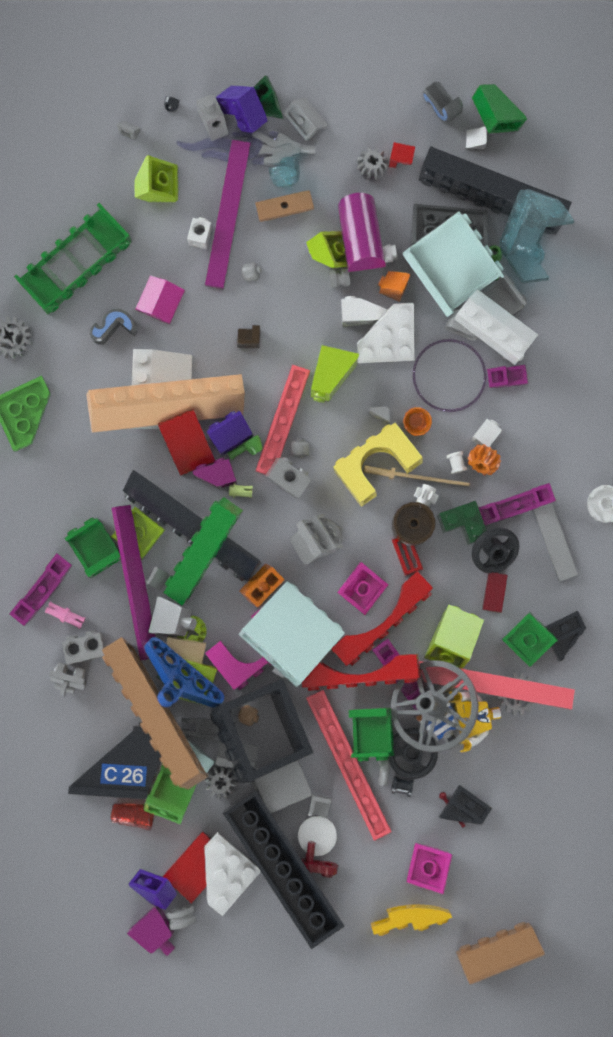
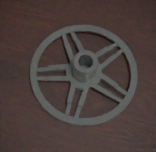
(433, 706)

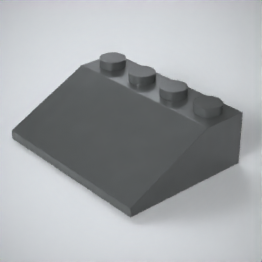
(428, 217)

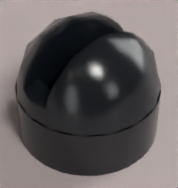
(171, 104)

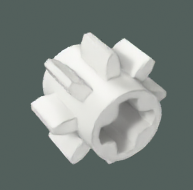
(426, 495)

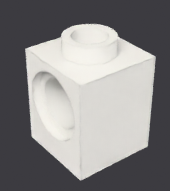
(199, 240)
(487, 433)

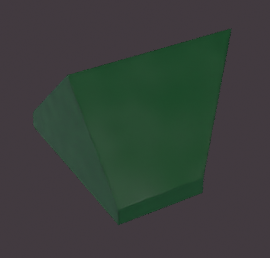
(268, 98)

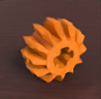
(484, 459)

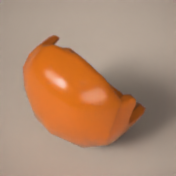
(417, 421)

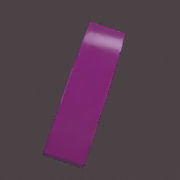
(517, 504)
(41, 590)
(386, 653)

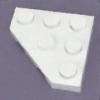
(390, 337)
(226, 873)

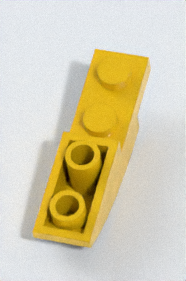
(418, 914)

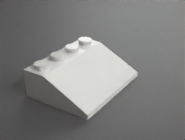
(159, 366)

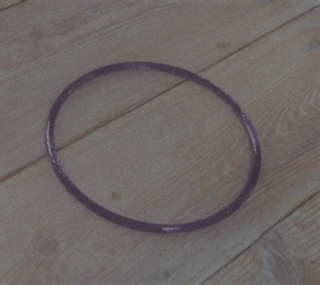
(456, 341)

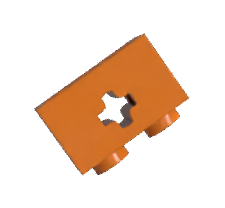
(261, 585)

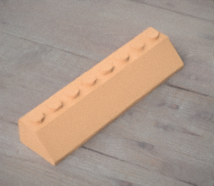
(155, 402)

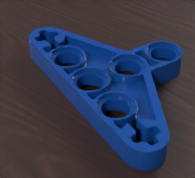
(172, 672)

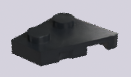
(567, 632)
(465, 808)

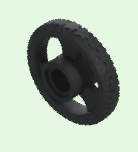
(495, 550)
(418, 769)

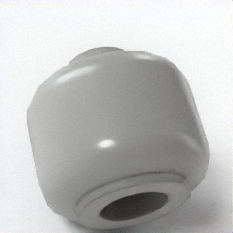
(250, 271)
(299, 447)

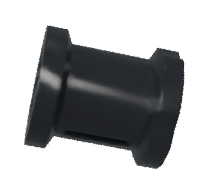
(402, 786)

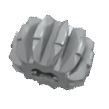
(378, 160)
(226, 787)

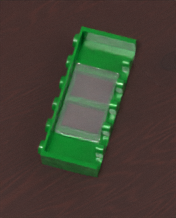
(74, 260)

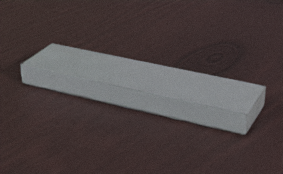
(555, 542)

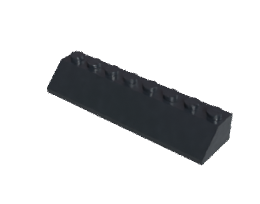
(186, 523)
(283, 869)

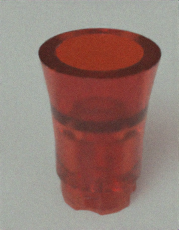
(132, 815)

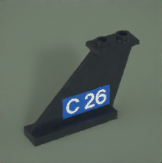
(123, 771)

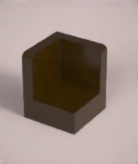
(249, 337)

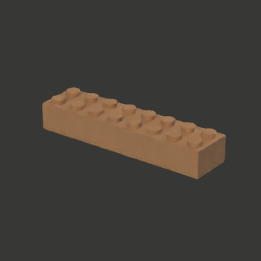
(156, 719)

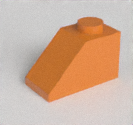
(394, 284)

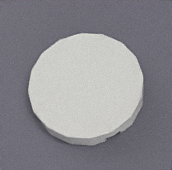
(601, 503)
(320, 831)

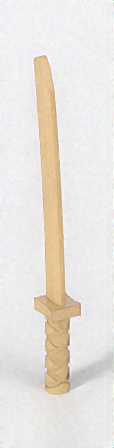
(391, 473)

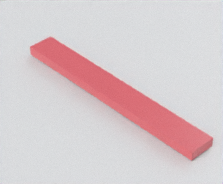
(506, 687)
(349, 766)

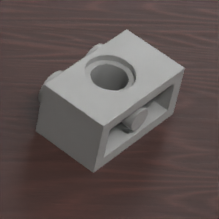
(277, 473)

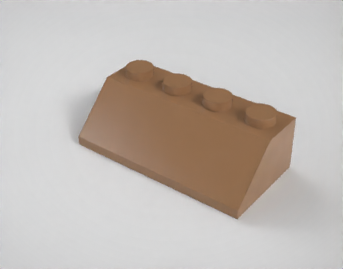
(499, 952)

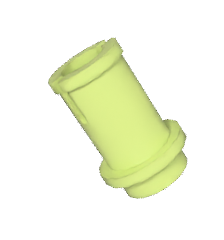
(240, 491)

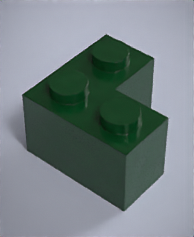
(466, 517)

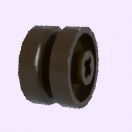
(413, 535)

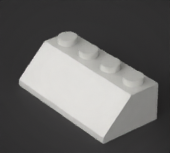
(495, 326)

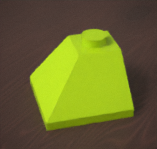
(157, 181)
(328, 248)

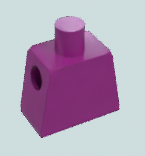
(153, 932)

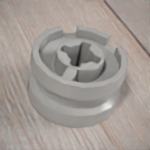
(181, 917)

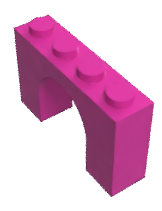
(232, 670)

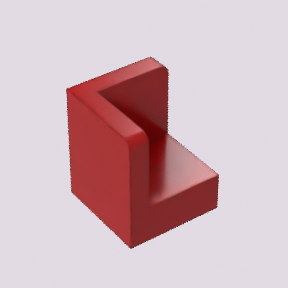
(401, 154)

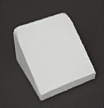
(476, 138)

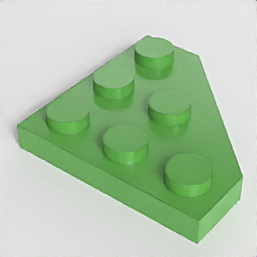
(22, 411)

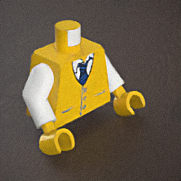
(483, 724)

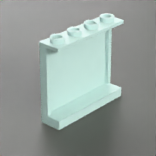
(453, 262)
(292, 633)

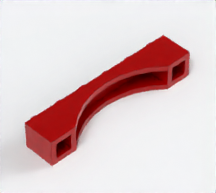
(412, 591)
(401, 667)

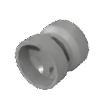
(339, 277)

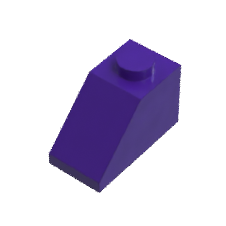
(153, 888)

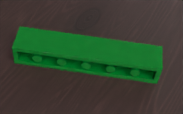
(202, 551)

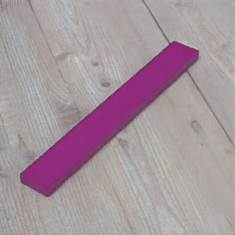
(227, 214)
(133, 576)

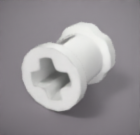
(457, 462)

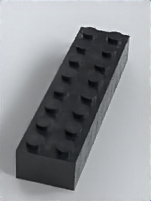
(476, 183)

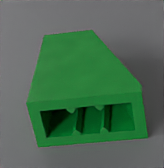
(497, 110)

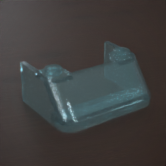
(524, 230)

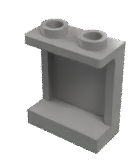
(506, 295)
(283, 787)

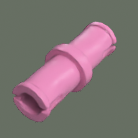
(65, 615)

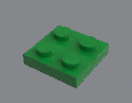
(529, 639)

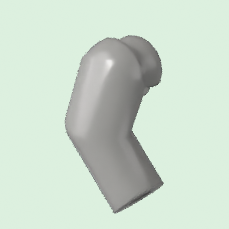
(384, 772)

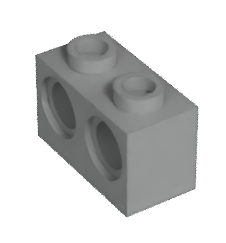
(85, 652)

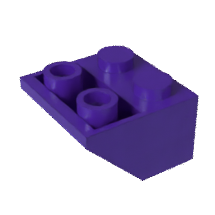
(229, 433)

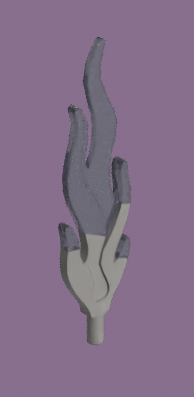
(260, 145)

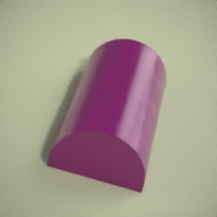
(361, 232)

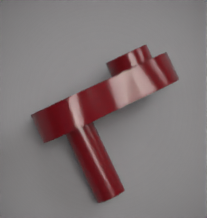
(325, 868)

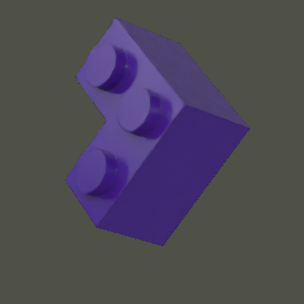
(244, 105)

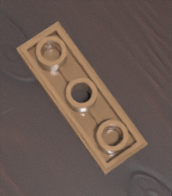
(295, 204)

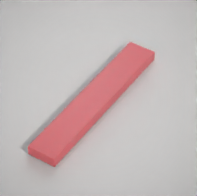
(283, 418)

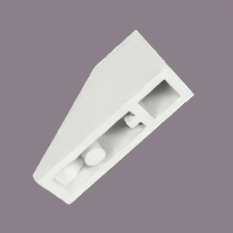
(360, 312)

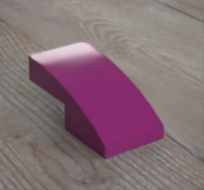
(507, 376)

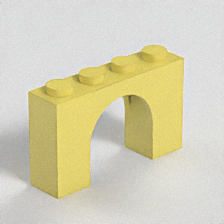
(389, 441)

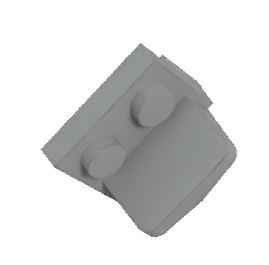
(316, 538)

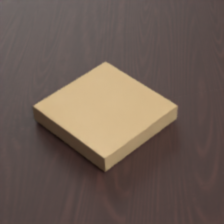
(187, 649)

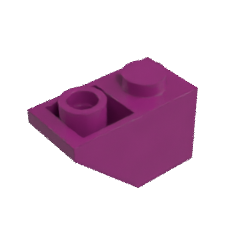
(218, 474)

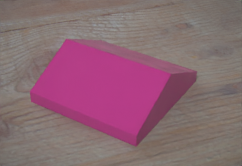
(160, 299)
(362, 588)
(429, 868)

